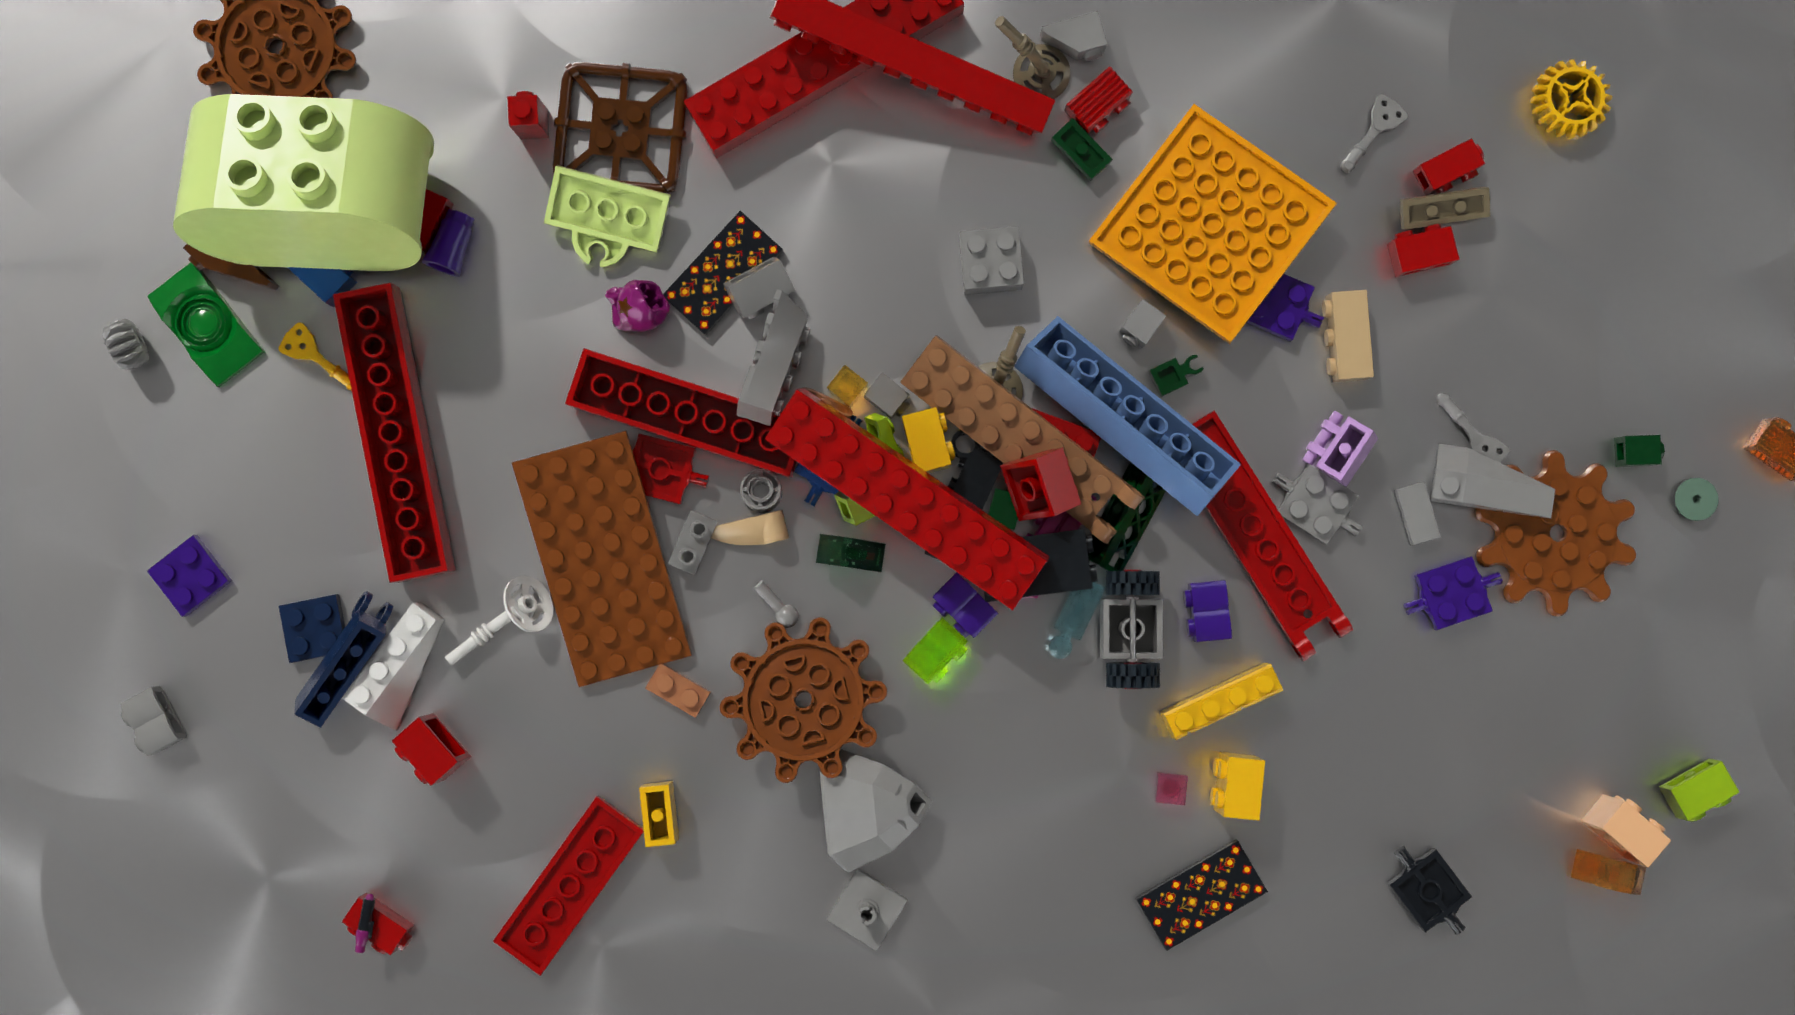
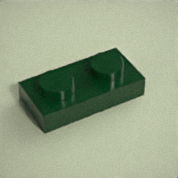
(1081, 149)

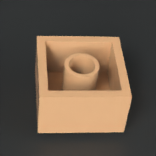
(1626, 830)

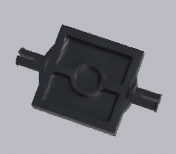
(1429, 890)

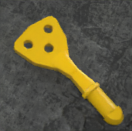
(310, 352)

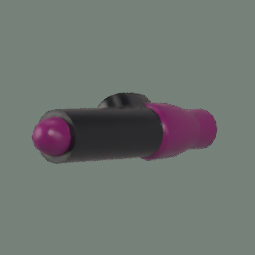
(365, 924)

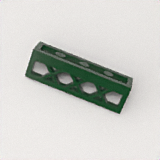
(1122, 517)

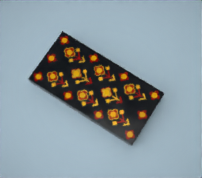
(700, 288)
(1201, 894)

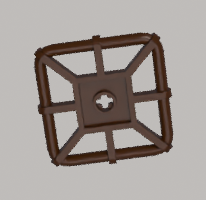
(634, 115)

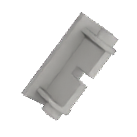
(692, 542)

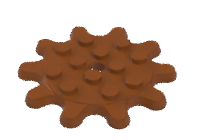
(243, 43)
(1580, 556)
(771, 694)

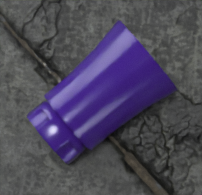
(450, 243)

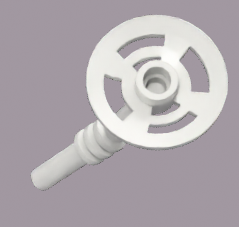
(514, 609)

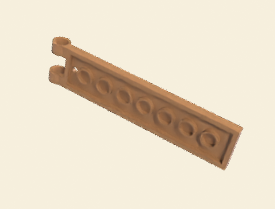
(1011, 428)

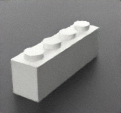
(390, 676)

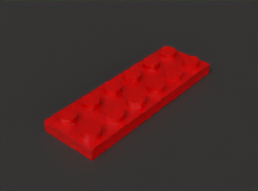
(569, 885)

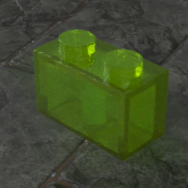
(936, 651)

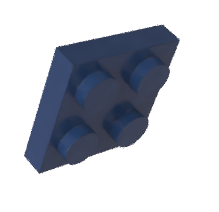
(311, 627)

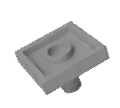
(867, 909)

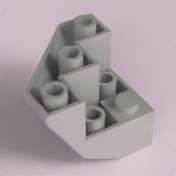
(868, 810)

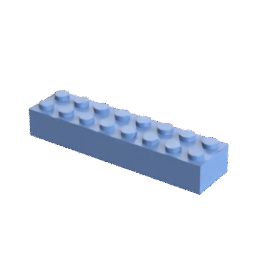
(1127, 415)

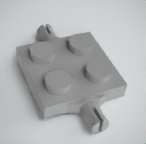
(1317, 504)

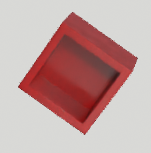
(430, 749)

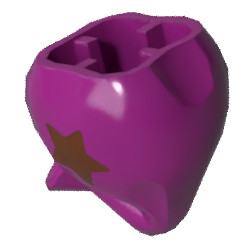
(638, 306)

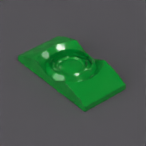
(205, 324)

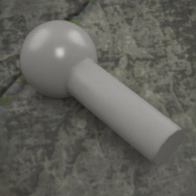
(785, 614)

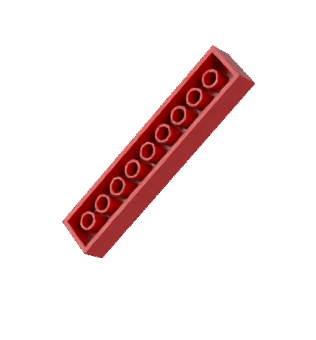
(799, 74)
(394, 432)
(907, 498)

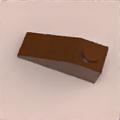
(242, 272)

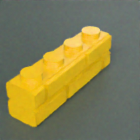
(1221, 700)

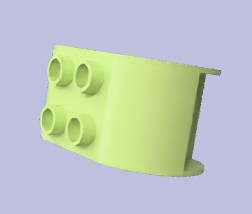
(303, 182)

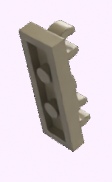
(1445, 208)

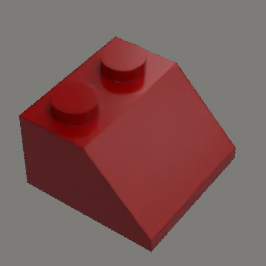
(1041, 485)

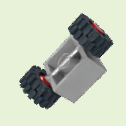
(1132, 629)

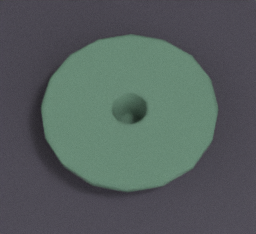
(1696, 499)

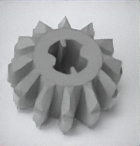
(125, 344)

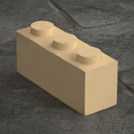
(1348, 336)

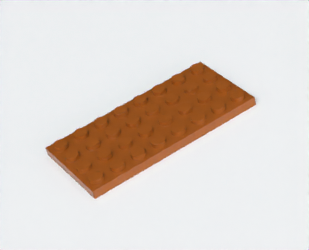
(602, 558)

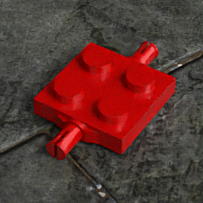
(666, 468)

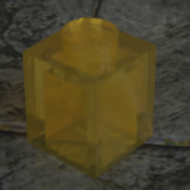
(847, 386)

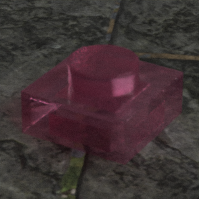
(1171, 788)

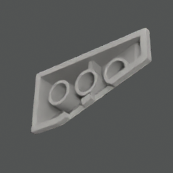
(1480, 482)

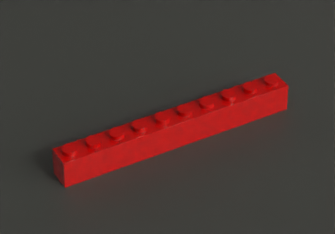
(915, 60)

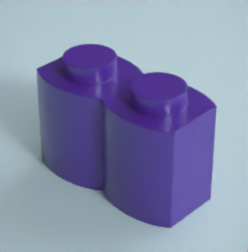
(964, 605)
(1208, 610)

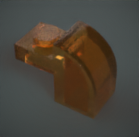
(1608, 872)

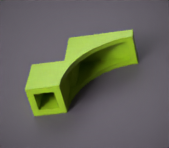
(883, 429)

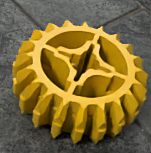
(1591, 109)

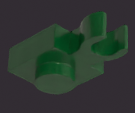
(1171, 375)

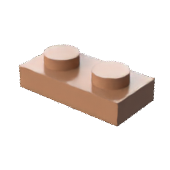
(678, 690)

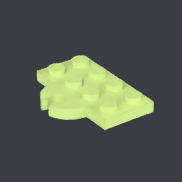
(606, 214)

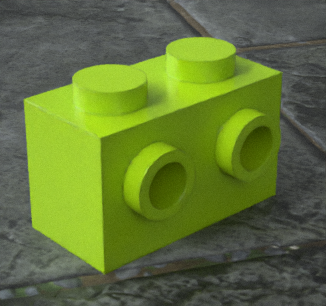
(1699, 790)

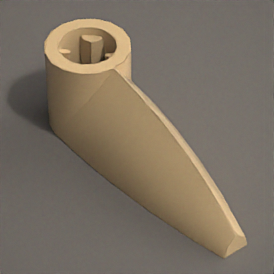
(753, 530)

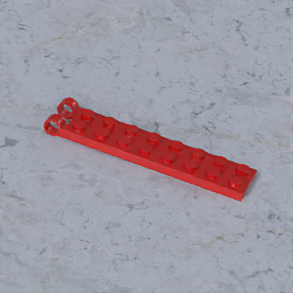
(1270, 549)

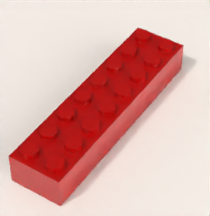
(673, 411)

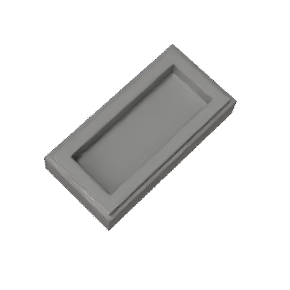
(1417, 513)

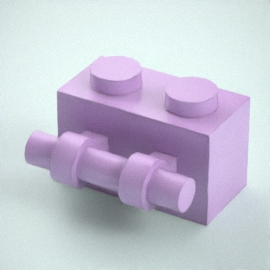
(1345, 452)

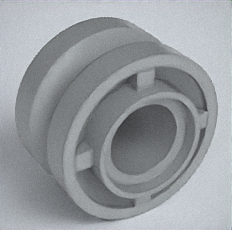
(755, 478)

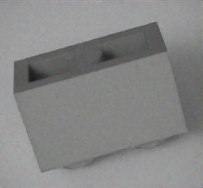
(757, 287)

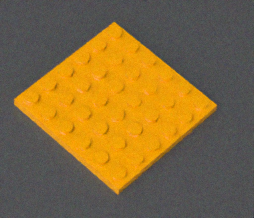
(1212, 223)

